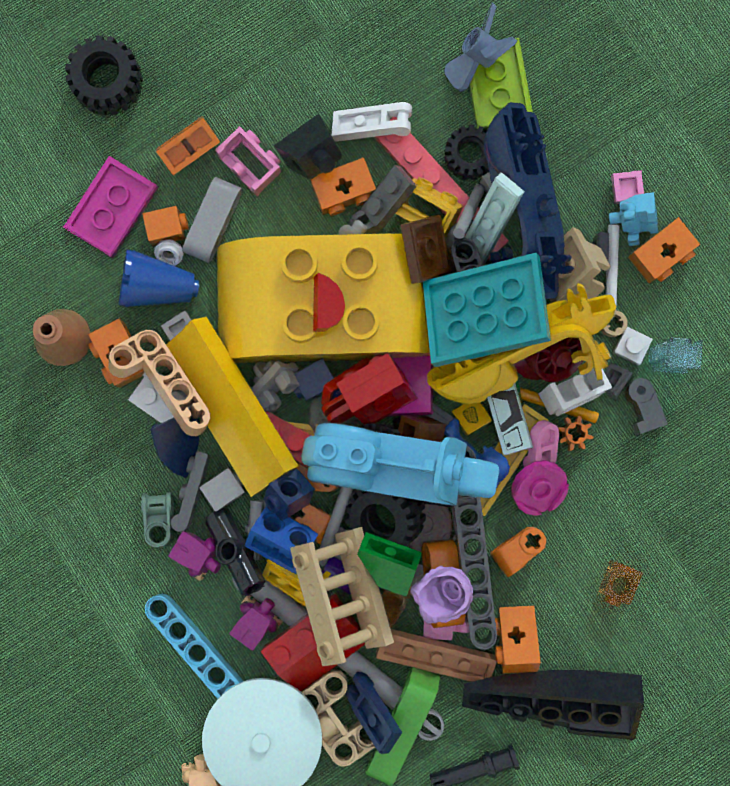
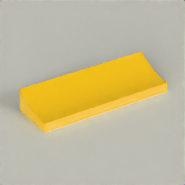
(235, 412)

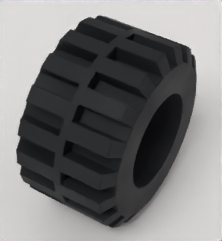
(94, 55)
(406, 512)

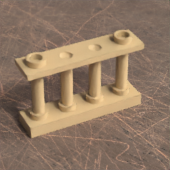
(364, 591)

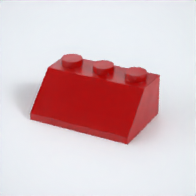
(295, 652)

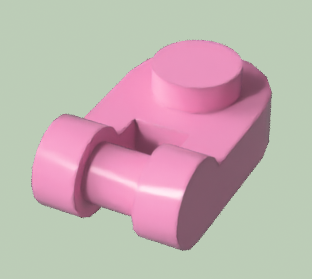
(545, 443)

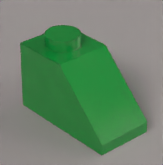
(389, 563)

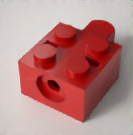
(370, 392)

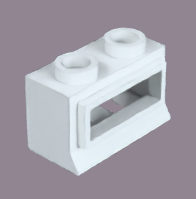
(573, 392)

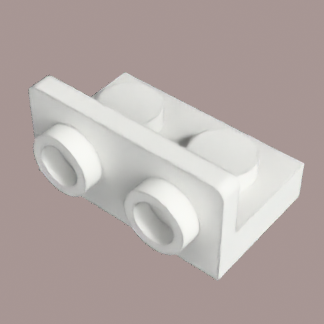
(150, 401)

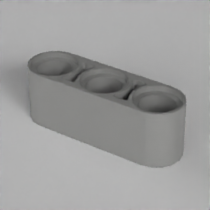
(212, 220)

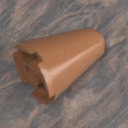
(61, 337)

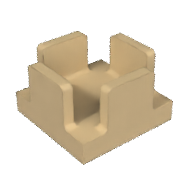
(587, 263)

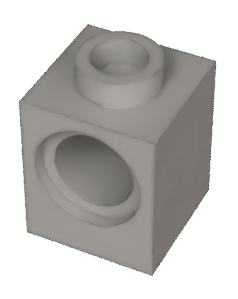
(223, 489)

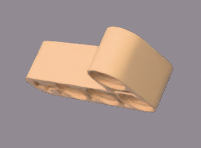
(164, 385)

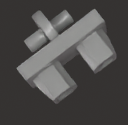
(271, 379)

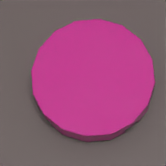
(539, 487)

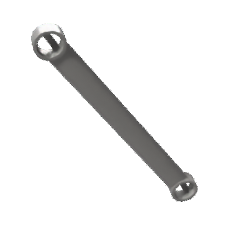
(388, 690)

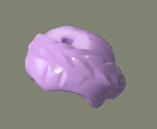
(443, 594)

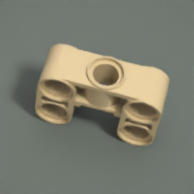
(333, 730)

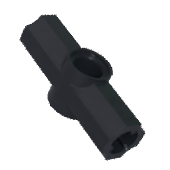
(233, 553)

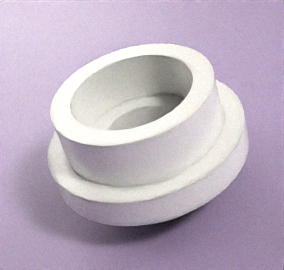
(171, 258)

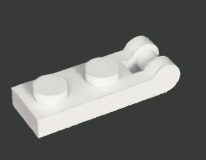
(371, 121)

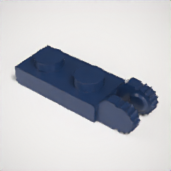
(373, 713)

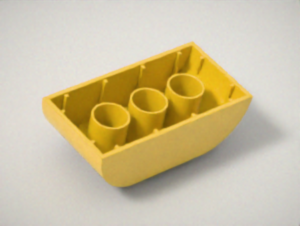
(269, 298)

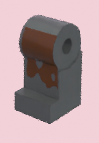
(646, 406)

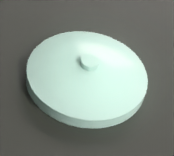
(262, 735)

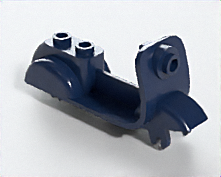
(517, 150)

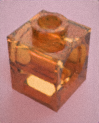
(632, 578)

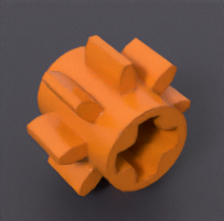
(581, 428)

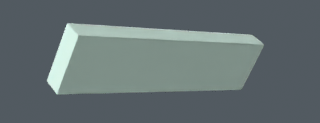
(494, 215)

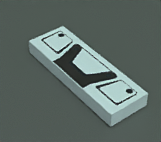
(510, 421)

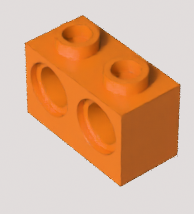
(187, 145)

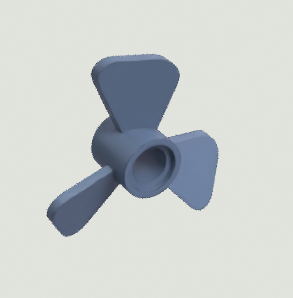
(477, 49)

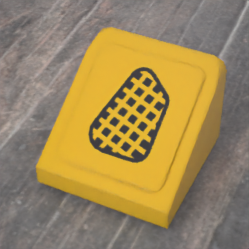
(471, 417)

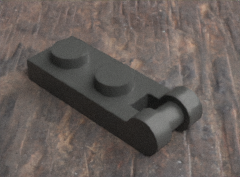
(190, 492)

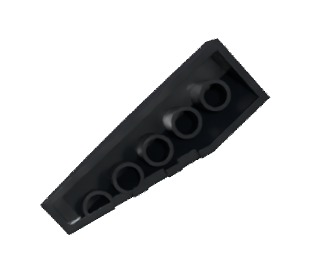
(575, 699)

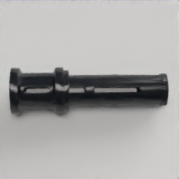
(489, 765)

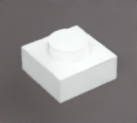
(632, 346)

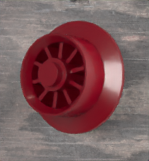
(551, 363)

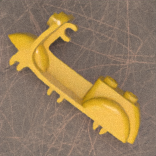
(576, 317)

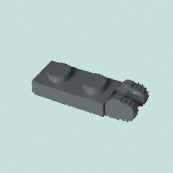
(385, 200)

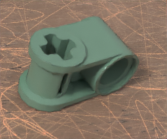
(158, 516)

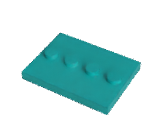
(486, 310)

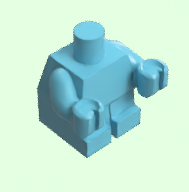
(637, 216)

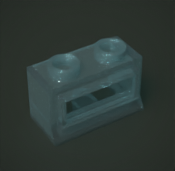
(676, 355)

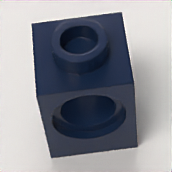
(312, 380)
(294, 486)

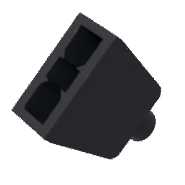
(309, 149)

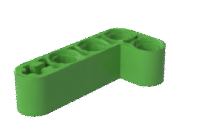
(409, 714)

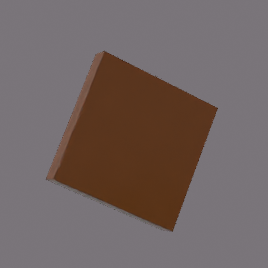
(425, 248)

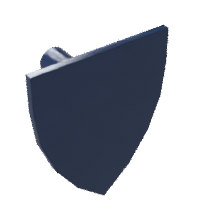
(174, 445)

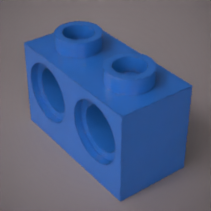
(277, 542)

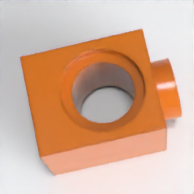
(165, 225)

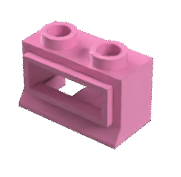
(251, 142)

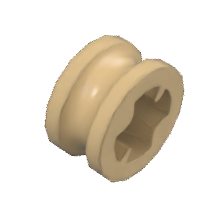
(619, 330)

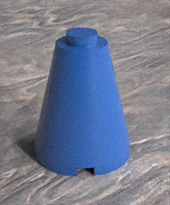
(154, 282)

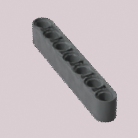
(476, 559)

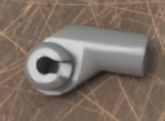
(357, 228)

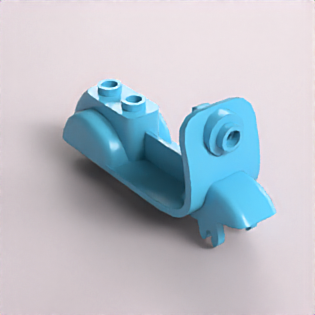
(396, 465)

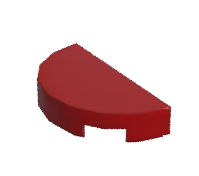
(328, 303)

